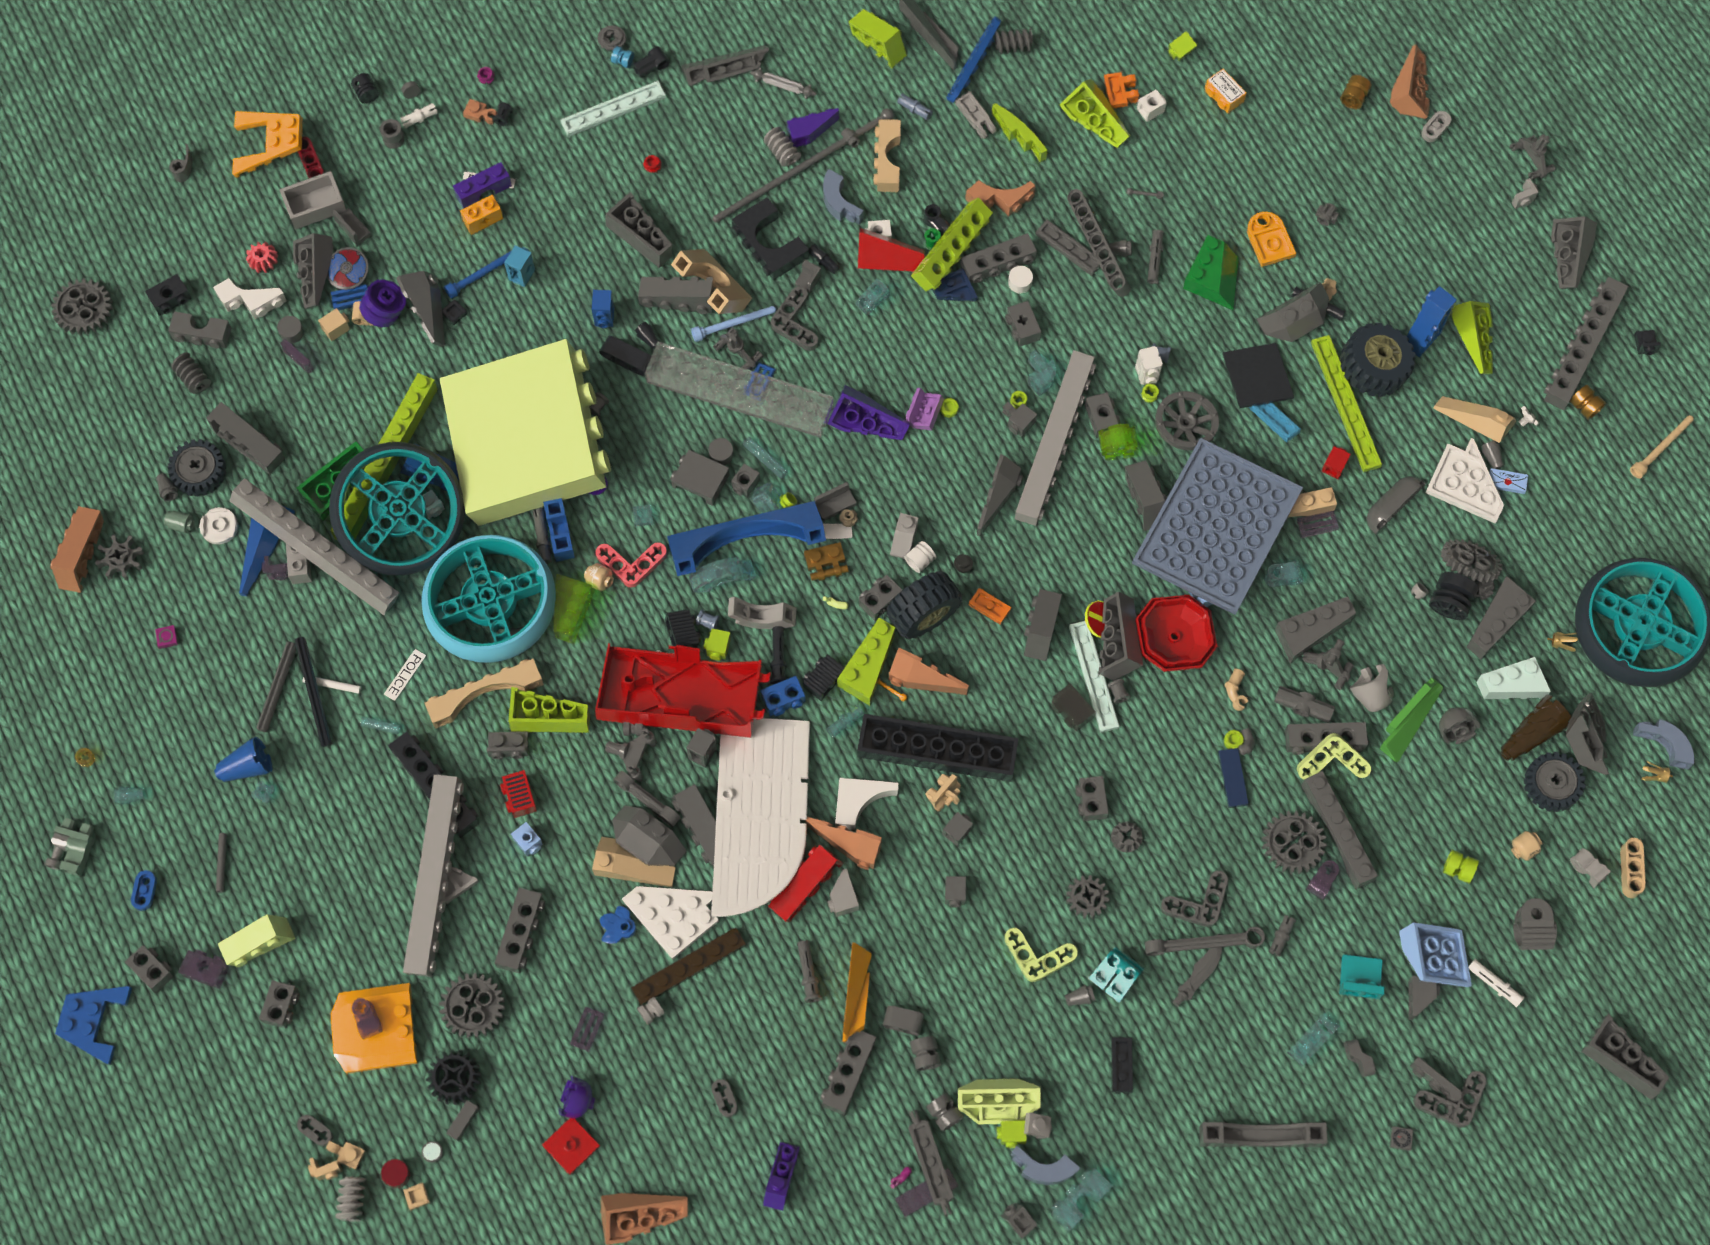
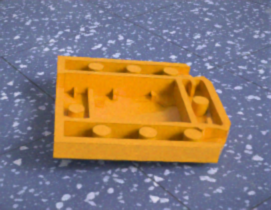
(384, 1050)

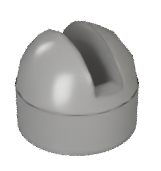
(1420, 591)

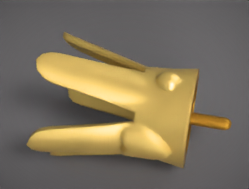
(1559, 637)
(1662, 773)

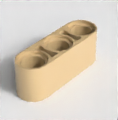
(1629, 876)

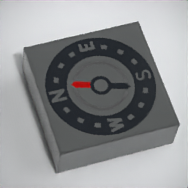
(1401, 1138)

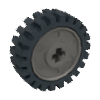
(207, 475)
(1564, 772)

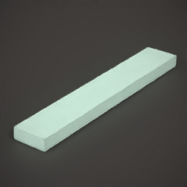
(613, 108)
(1095, 682)

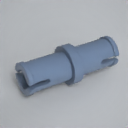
(915, 106)

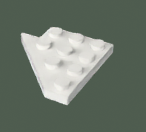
(1466, 482)
(672, 915)

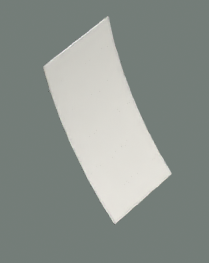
(837, 531)

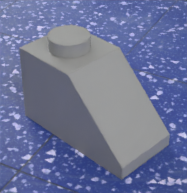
(904, 535)
(843, 896)

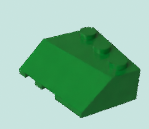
(1214, 273)

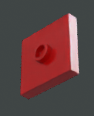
(570, 1145)

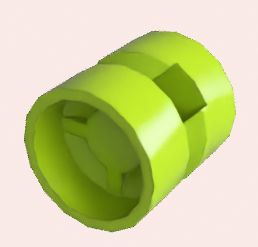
(1459, 865)

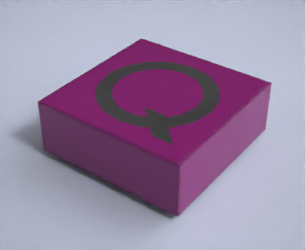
(166, 637)

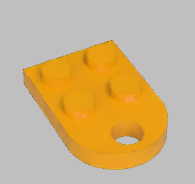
(1270, 240)

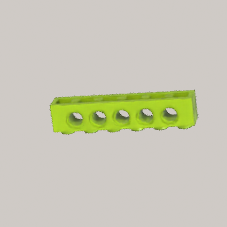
(924, 273)

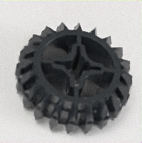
(446, 1083)

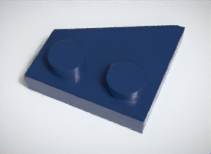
(955, 287)

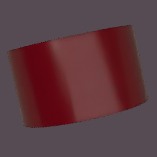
(395, 1173)

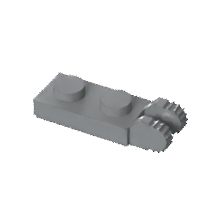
(975, 114)

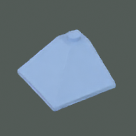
(1436, 954)

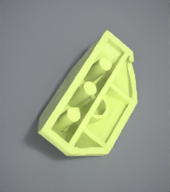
(998, 1100)

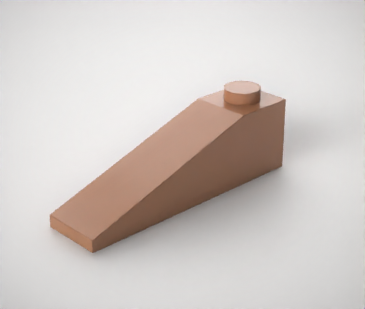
(859, 847)

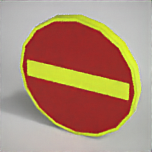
(1094, 618)

